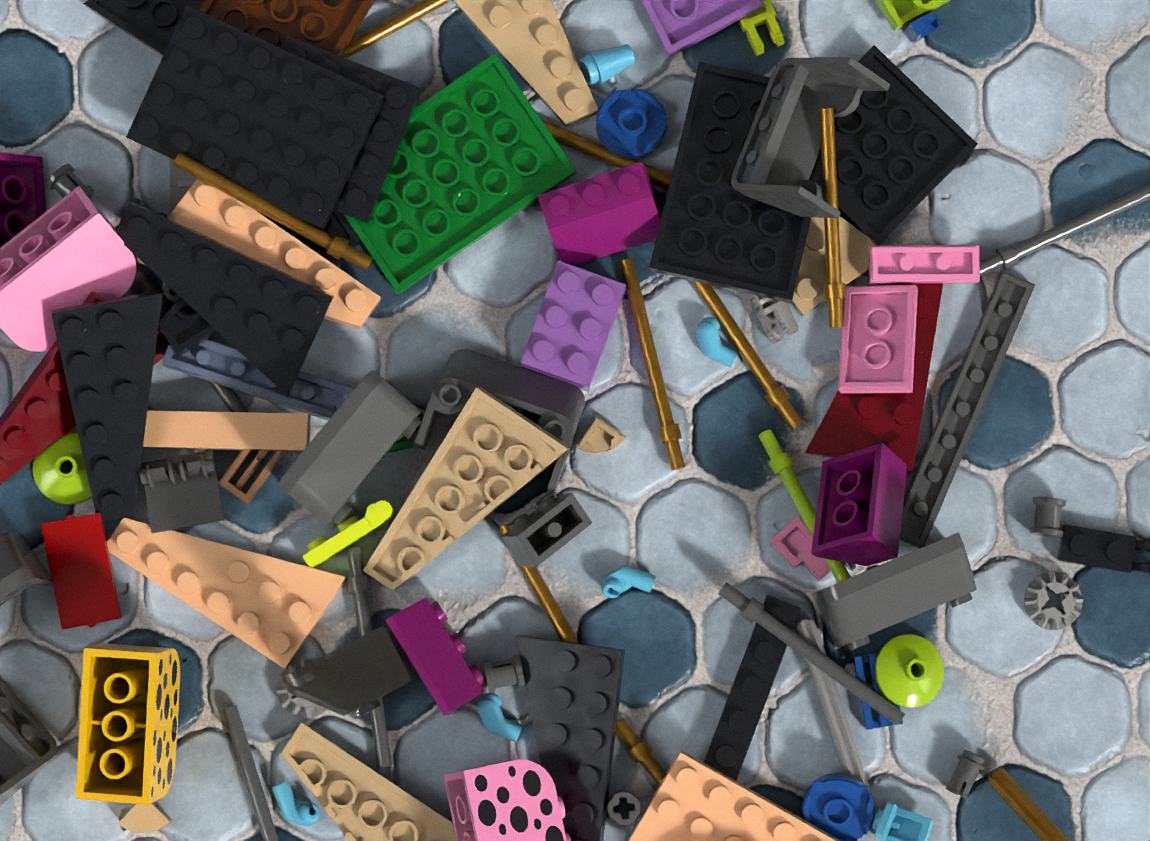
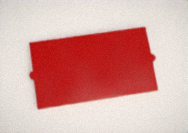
(81, 570)

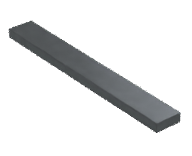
(963, 407)

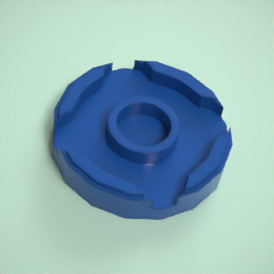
(631, 123)
(839, 806)

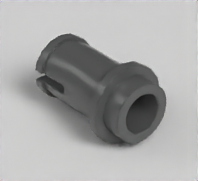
(965, 773)

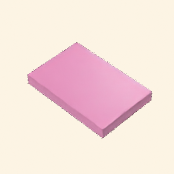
(878, 339)

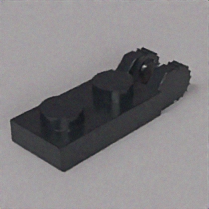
(1101, 549)

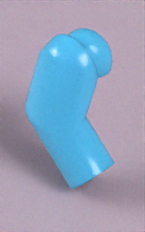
(710, 342)
(625, 578)
(493, 718)
(295, 809)

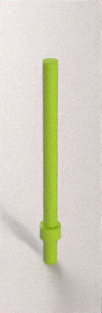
(782, 466)

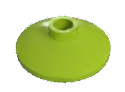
(52, 482)
(895, 675)

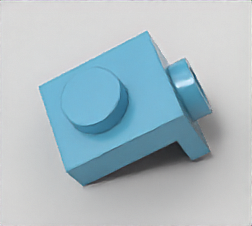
(901, 825)

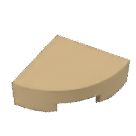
(599, 437)
(144, 819)

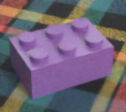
(573, 325)

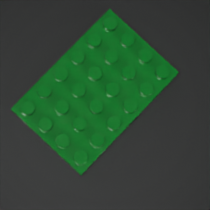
(460, 173)

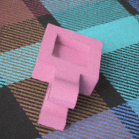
(795, 545)

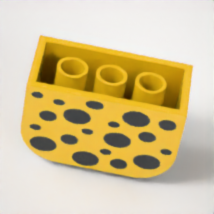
(127, 723)

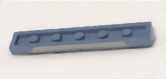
(235, 371)

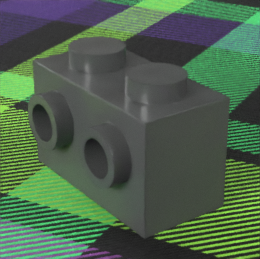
(546, 529)

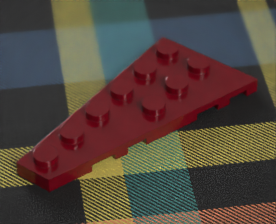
(42, 409)
(886, 418)

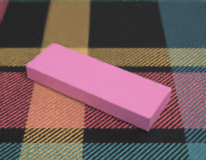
(924, 264)

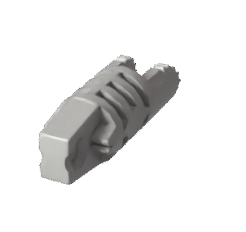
(773, 315)

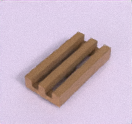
(237, 489)

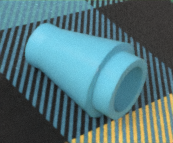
(605, 63)

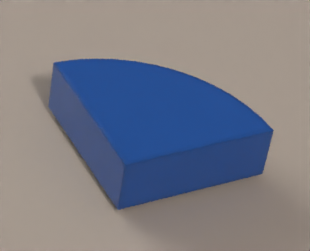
(923, 26)

